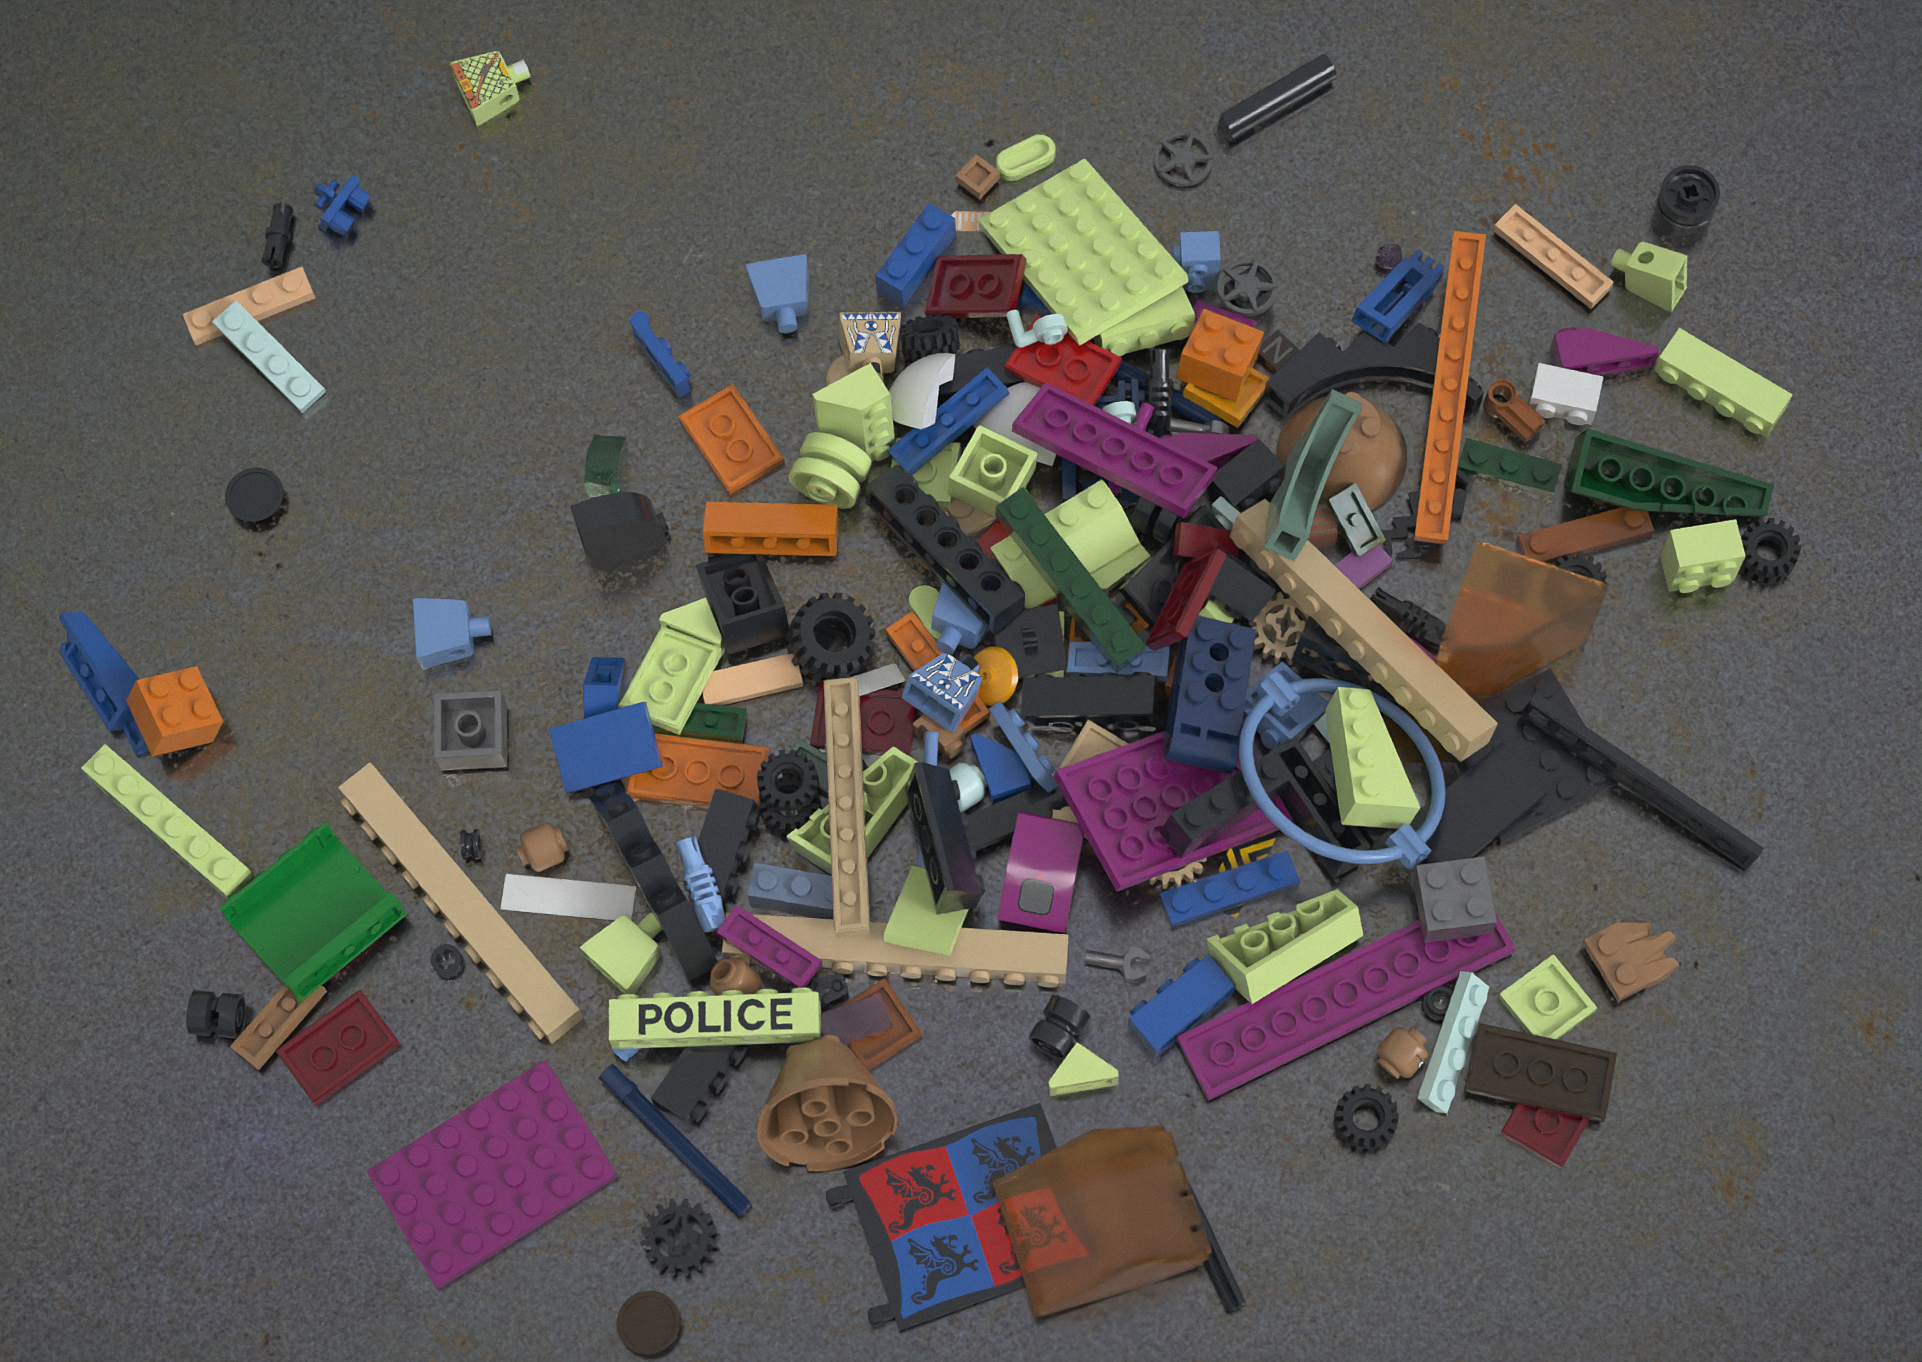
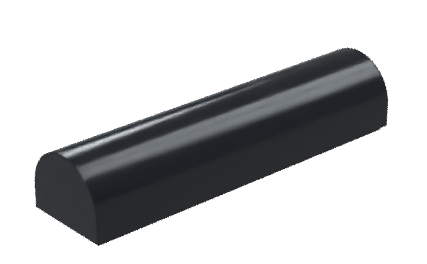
(1276, 97)

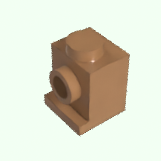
(948, 743)

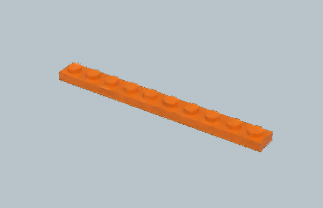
(1450, 388)

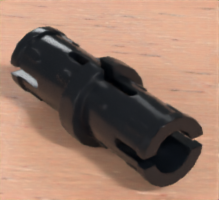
(277, 235)

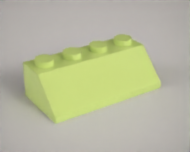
(857, 411)
(1092, 528)

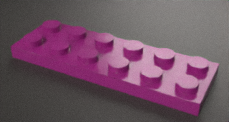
(1114, 449)

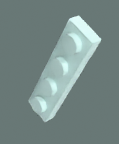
(268, 356)
(1453, 1042)

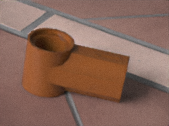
(1515, 412)

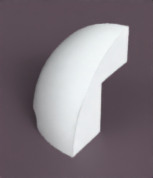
(917, 388)
(1003, 415)

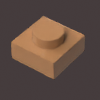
(977, 176)

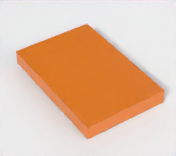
(731, 439)

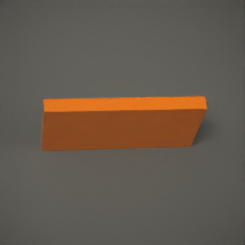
(696, 768)

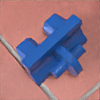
(334, 216)

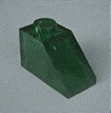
(605, 465)

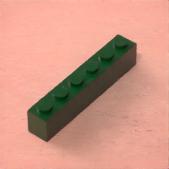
(1069, 580)

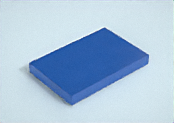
(606, 747)

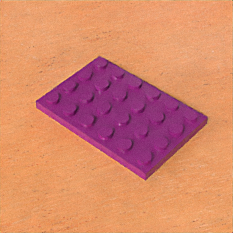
(1126, 800)
(491, 1174)

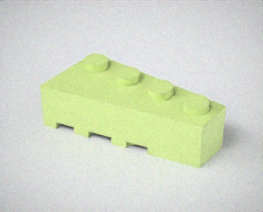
(1366, 764)
(883, 803)
(1286, 944)

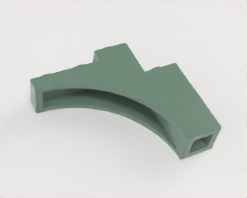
(1306, 474)

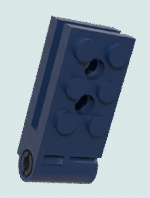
(1205, 722)

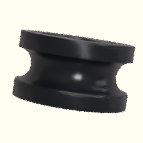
(470, 844)
(441, 952)

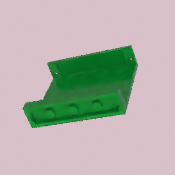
(312, 912)

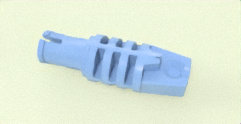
(706, 903)

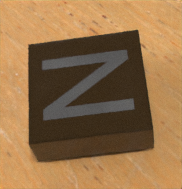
(1276, 351)

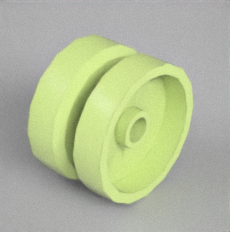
(830, 470)

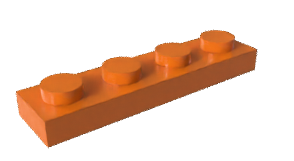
(919, 649)

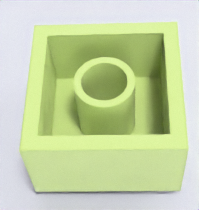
(991, 470)
(1702, 556)

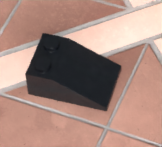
(743, 601)

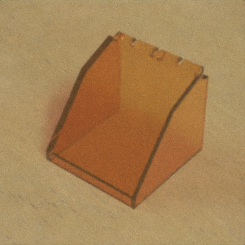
(1515, 620)
(1101, 1217)

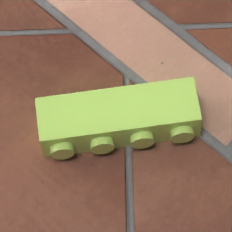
(1722, 383)

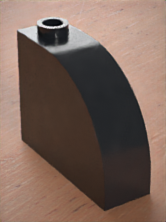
(618, 527)

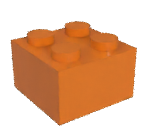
(1219, 355)
(174, 711)

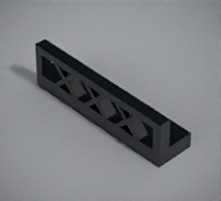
(1330, 653)

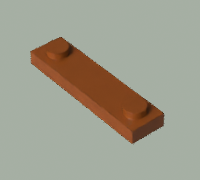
(1586, 534)

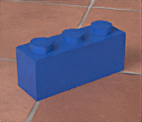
(915, 255)
(1180, 1004)

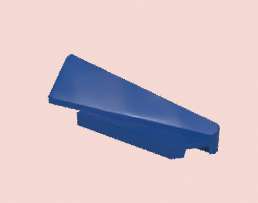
(101, 675)

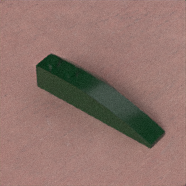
(1660, 481)

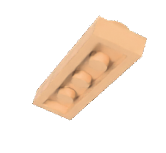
(1553, 256)
(258, 300)

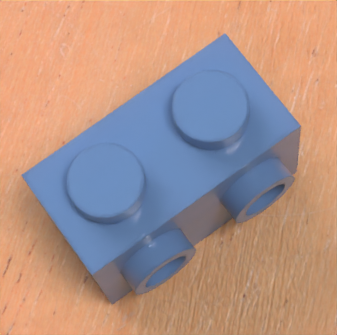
(1200, 259)

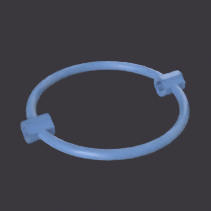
(1405, 842)

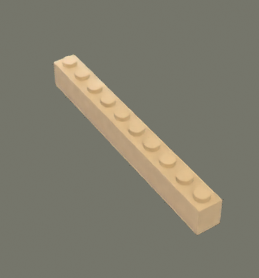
(1370, 638)
(461, 903)
(976, 954)

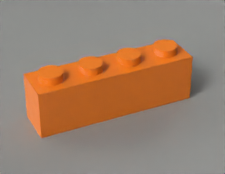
(771, 528)

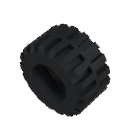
(842, 615)

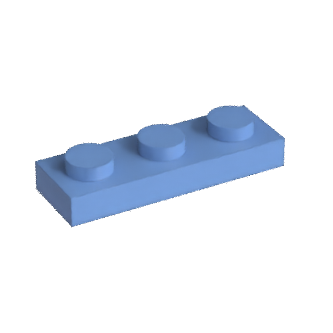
(1087, 660)
(1025, 745)

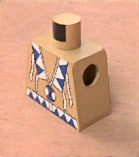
(869, 339)

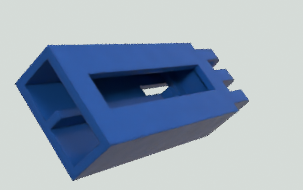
(1384, 309)

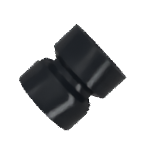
(206, 1007)
(1061, 1023)

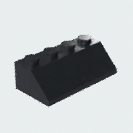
(943, 838)

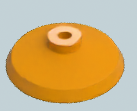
(998, 675)

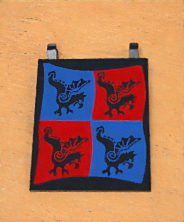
(939, 1218)

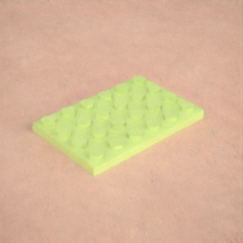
(1084, 251)

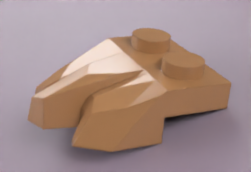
(1631, 956)

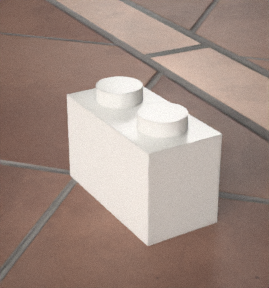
(1565, 394)

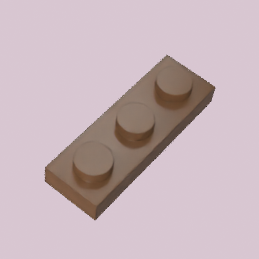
(273, 1025)

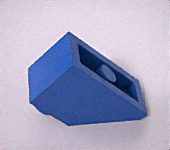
(603, 685)
(1001, 767)

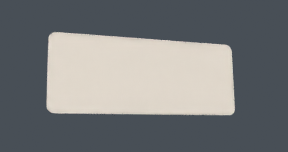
(879, 679)

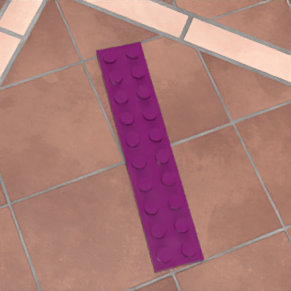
(1331, 1003)

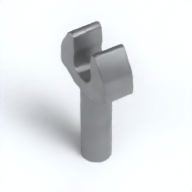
(1213, 426)
(1121, 962)

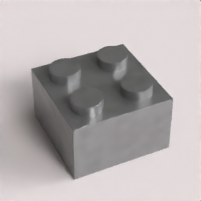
(470, 730)
(1454, 899)

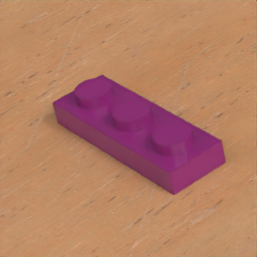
(769, 947)

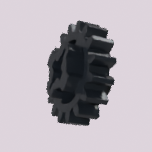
(664, 1234)

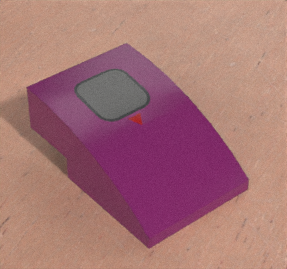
(1041, 872)

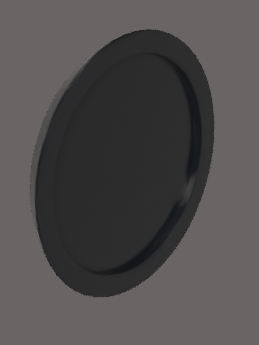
(254, 494)

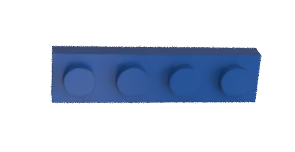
(951, 421)
(1229, 889)

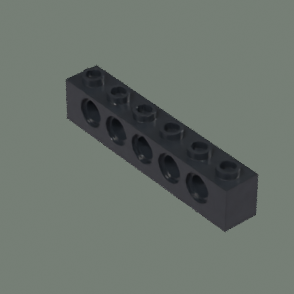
(948, 564)

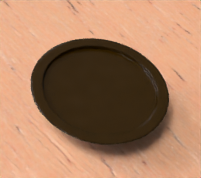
(648, 1322)

